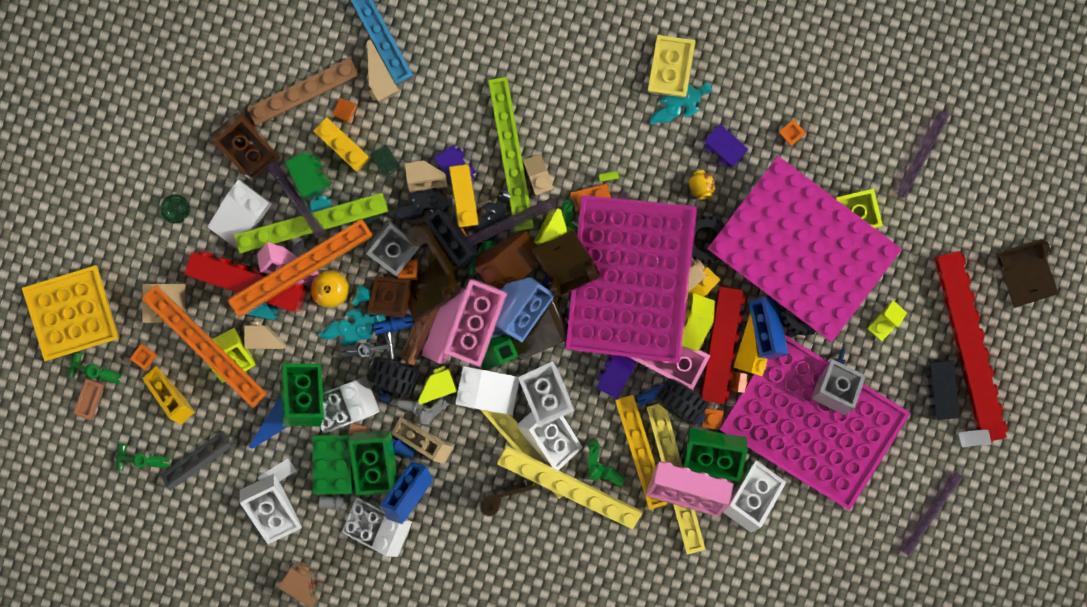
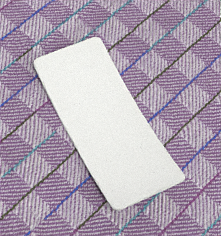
(974, 438)

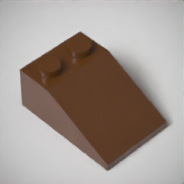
(244, 145)
(507, 261)

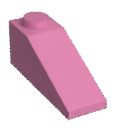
(274, 257)

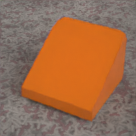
(344, 110)

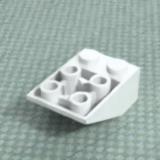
(348, 404)
(372, 528)

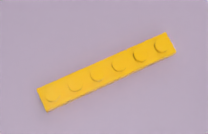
(638, 445)

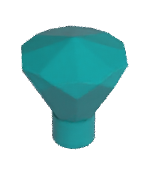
(362, 295)

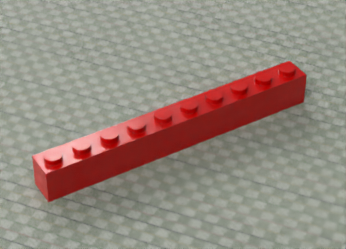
(970, 344)

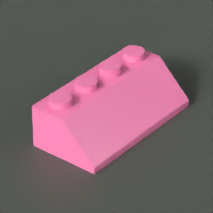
(475, 322)
(441, 329)
(686, 371)
(689, 489)

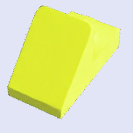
(887, 320)

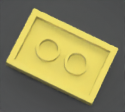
(671, 66)

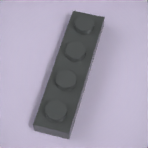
(196, 460)

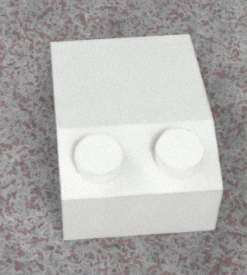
(239, 212)
(487, 390)
(546, 394)
(552, 441)
(754, 497)
(269, 509)

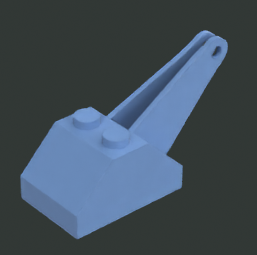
(522, 308)

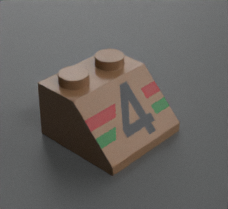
(300, 584)

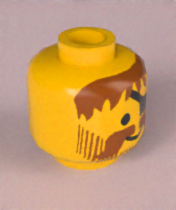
(701, 185)

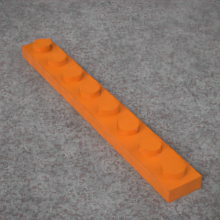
(300, 268)
(204, 346)

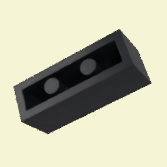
(451, 237)
(942, 390)

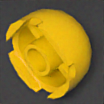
(338, 291)

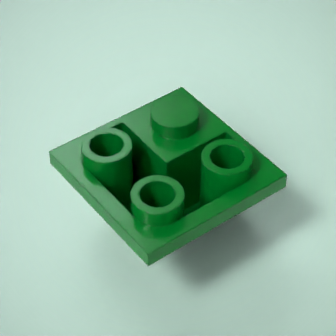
(498, 352)

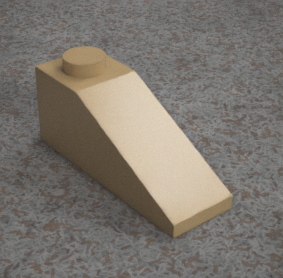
(380, 80)
(422, 441)

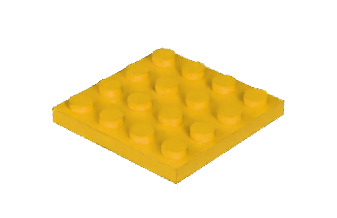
(70, 313)

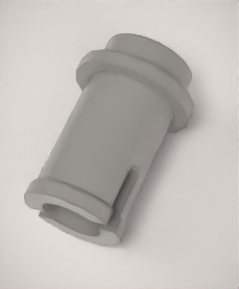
(331, 502)

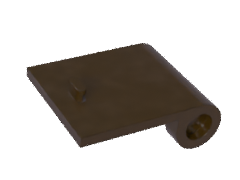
(421, 234)
(566, 263)
(1026, 270)
(431, 289)
(546, 333)
(491, 500)

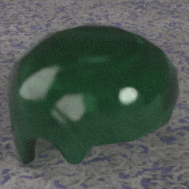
(175, 208)

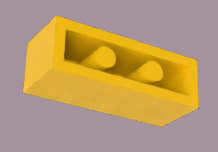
(342, 144)

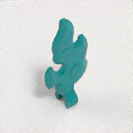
(674, 104)
(352, 333)

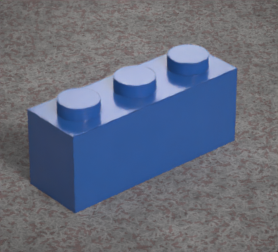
(768, 328)
(406, 492)

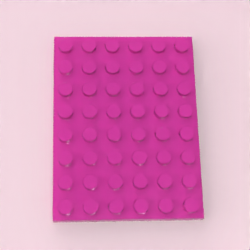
(804, 249)
(643, 282)
(808, 438)

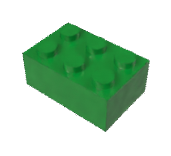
(308, 175)
(301, 394)
(715, 454)
(373, 462)
(332, 464)

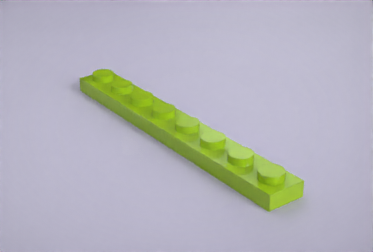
(510, 149)
(298, 226)

